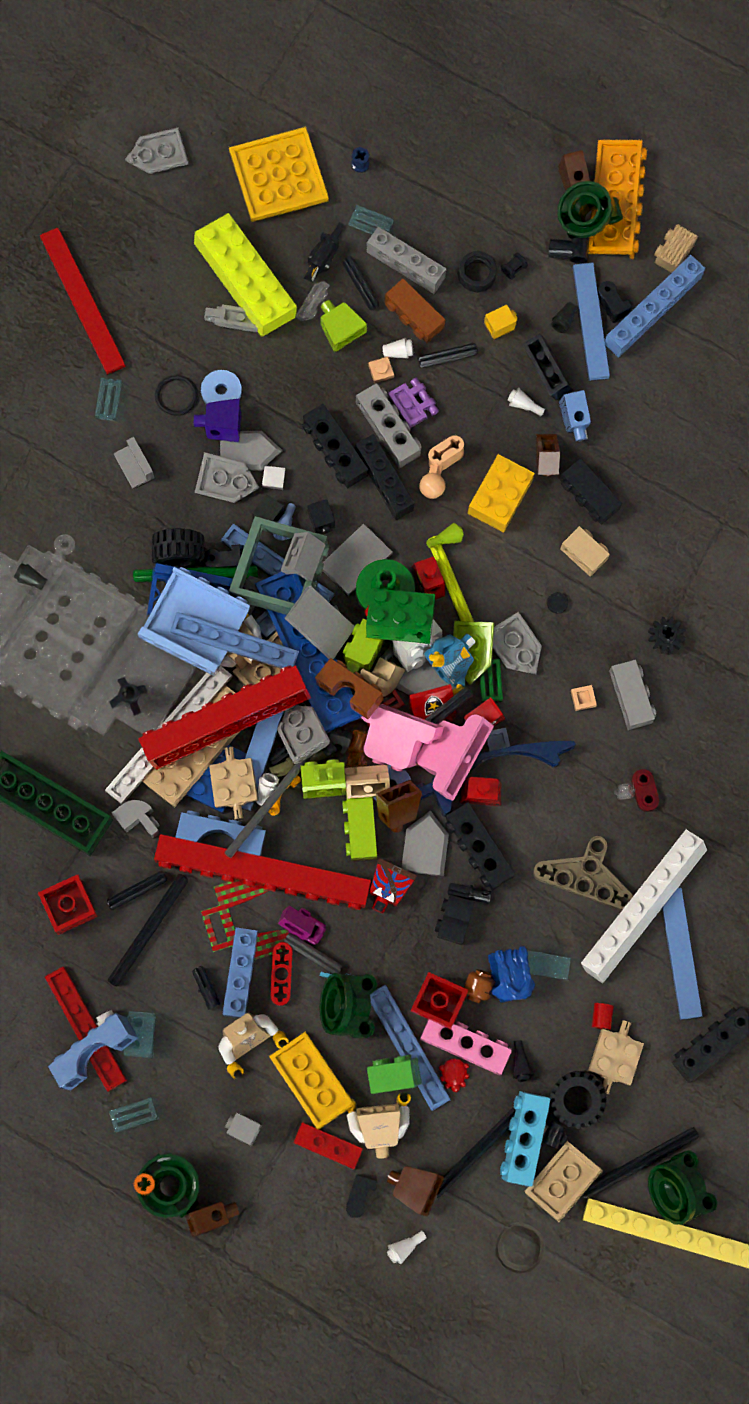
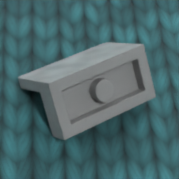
(134, 464)
(303, 555)

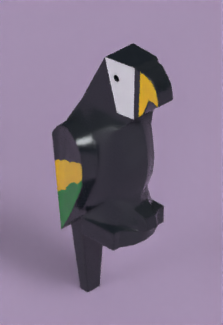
(323, 254)

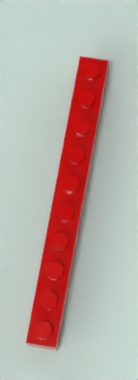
(262, 871)

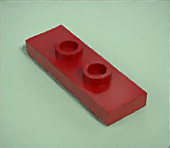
(328, 1145)

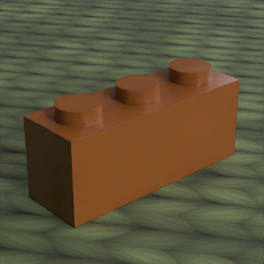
(414, 311)

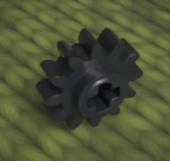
(674, 635)

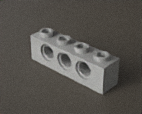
(406, 260)
(402, 453)

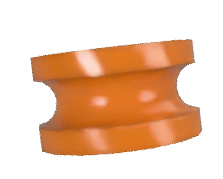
(139, 1179)

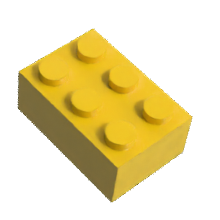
(500, 493)

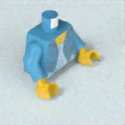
(451, 659)

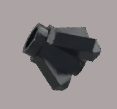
(128, 696)

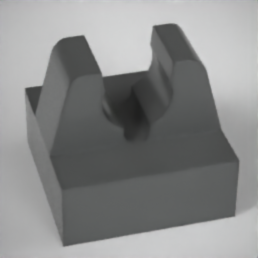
(341, 737)

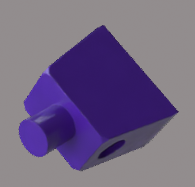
(221, 420)

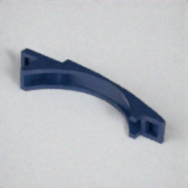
(543, 751)

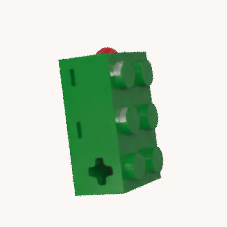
(400, 616)

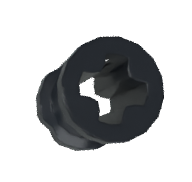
(514, 265)

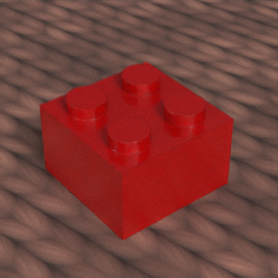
(67, 904)

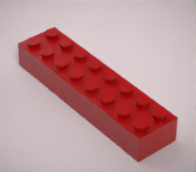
(224, 717)

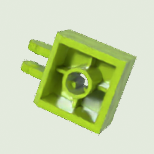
(361, 651)
(323, 779)

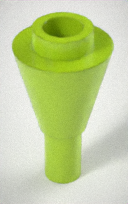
(450, 535)

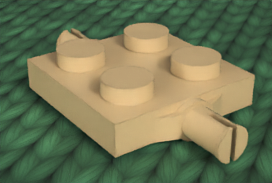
(233, 783)
(616, 1056)

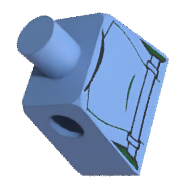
(576, 406)

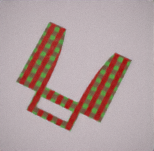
(233, 894)

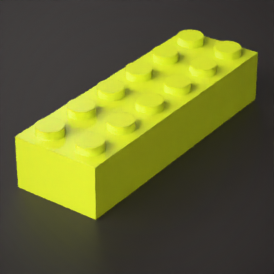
(245, 274)

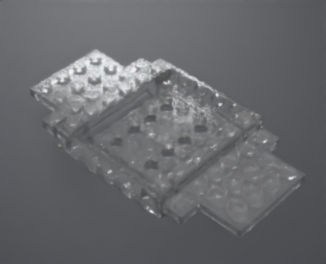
(113, 655)

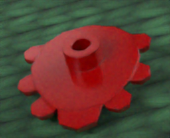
(454, 1074)

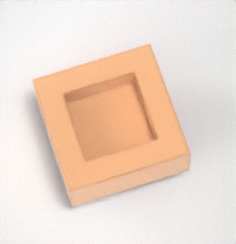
(381, 370)
(583, 698)

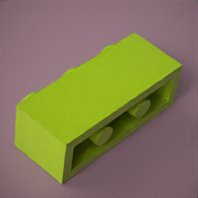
(360, 828)

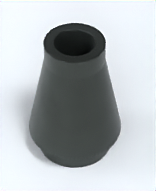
(562, 320)
(29, 576)

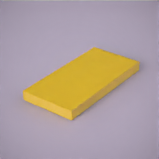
(311, 1080)

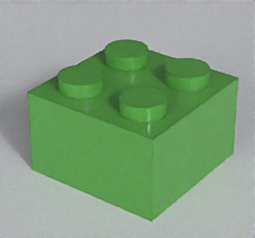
(394, 1075)

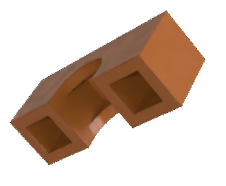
(337, 676)

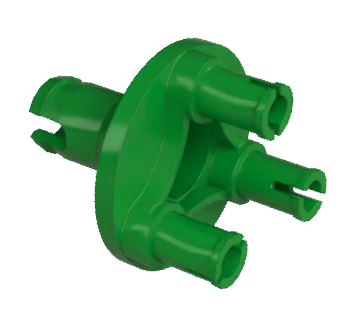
(378, 571)

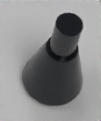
(522, 1067)

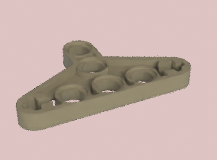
(576, 871)

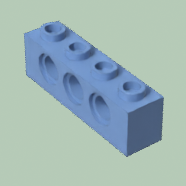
(240, 973)

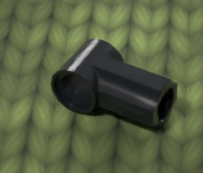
(573, 249)

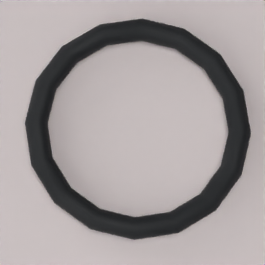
(176, 377)

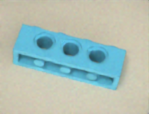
(525, 1173)

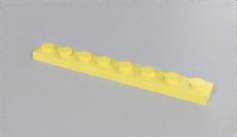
(666, 1232)

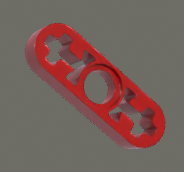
(276, 957)

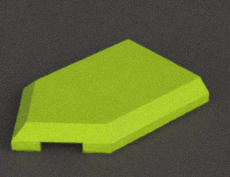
(482, 648)

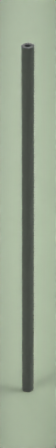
(280, 788)

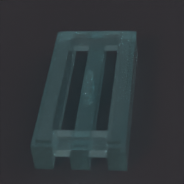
(379, 217)
(110, 383)
(149, 1101)

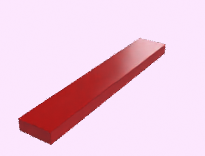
(82, 1023)

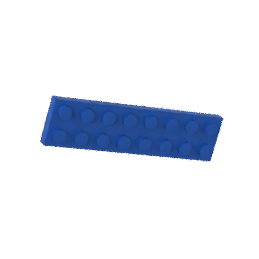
(331, 710)

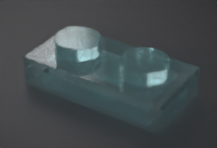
(548, 965)

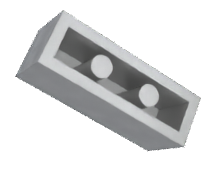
(632, 694)

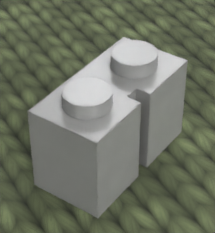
(243, 1128)

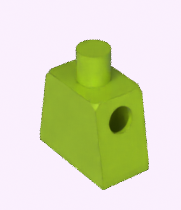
(341, 324)

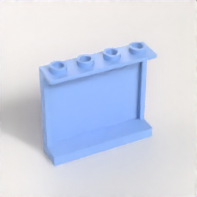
(200, 600)

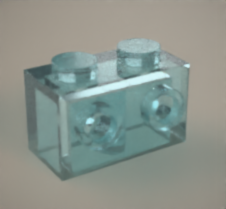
(144, 1027)

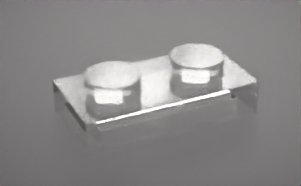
(316, 296)

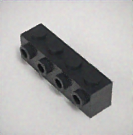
(712, 1046)

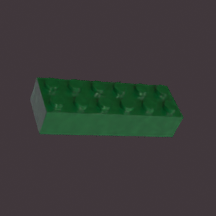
(51, 805)

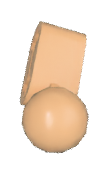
(432, 484)

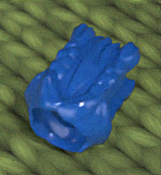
(511, 974)

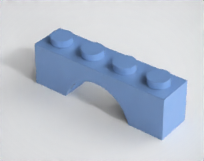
(195, 828)
(71, 1067)

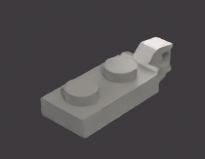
(230, 317)

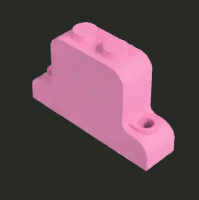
(398, 737)
(454, 753)

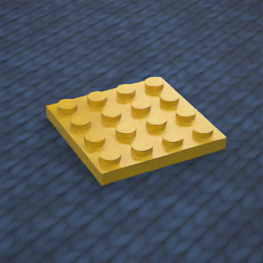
(278, 174)

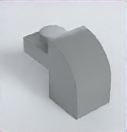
(136, 812)

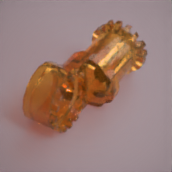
(356, 750)

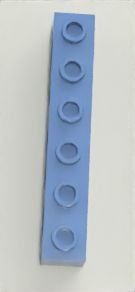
(654, 306)

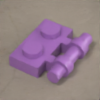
(408, 406)

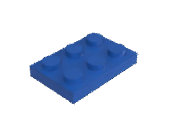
(202, 789)

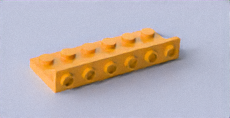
(620, 172)

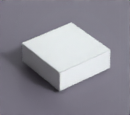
(273, 477)

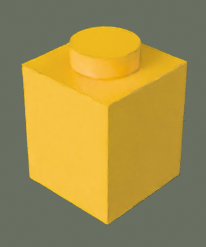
(500, 321)

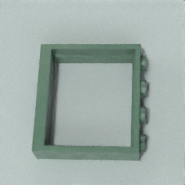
(260, 600)

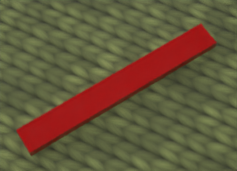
(82, 301)

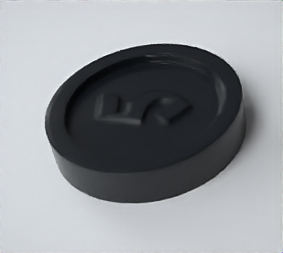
(557, 602)

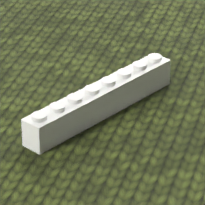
(644, 906)

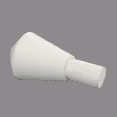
(521, 400)
(400, 1250)

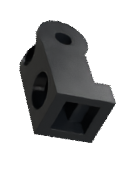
(612, 302)
(219, 558)
(355, 1205)

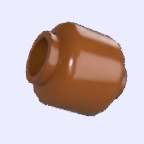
(479, 985)

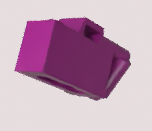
(302, 924)

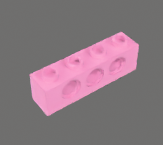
(479, 1039)

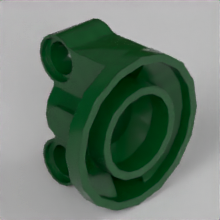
(582, 199)
(347, 1005)
(680, 1189)
(161, 1204)

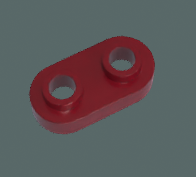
(645, 790)

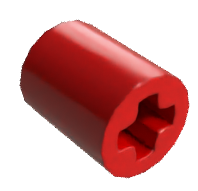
(602, 1016)

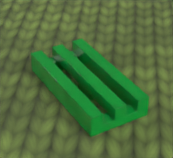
(499, 698)

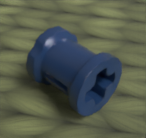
(360, 160)

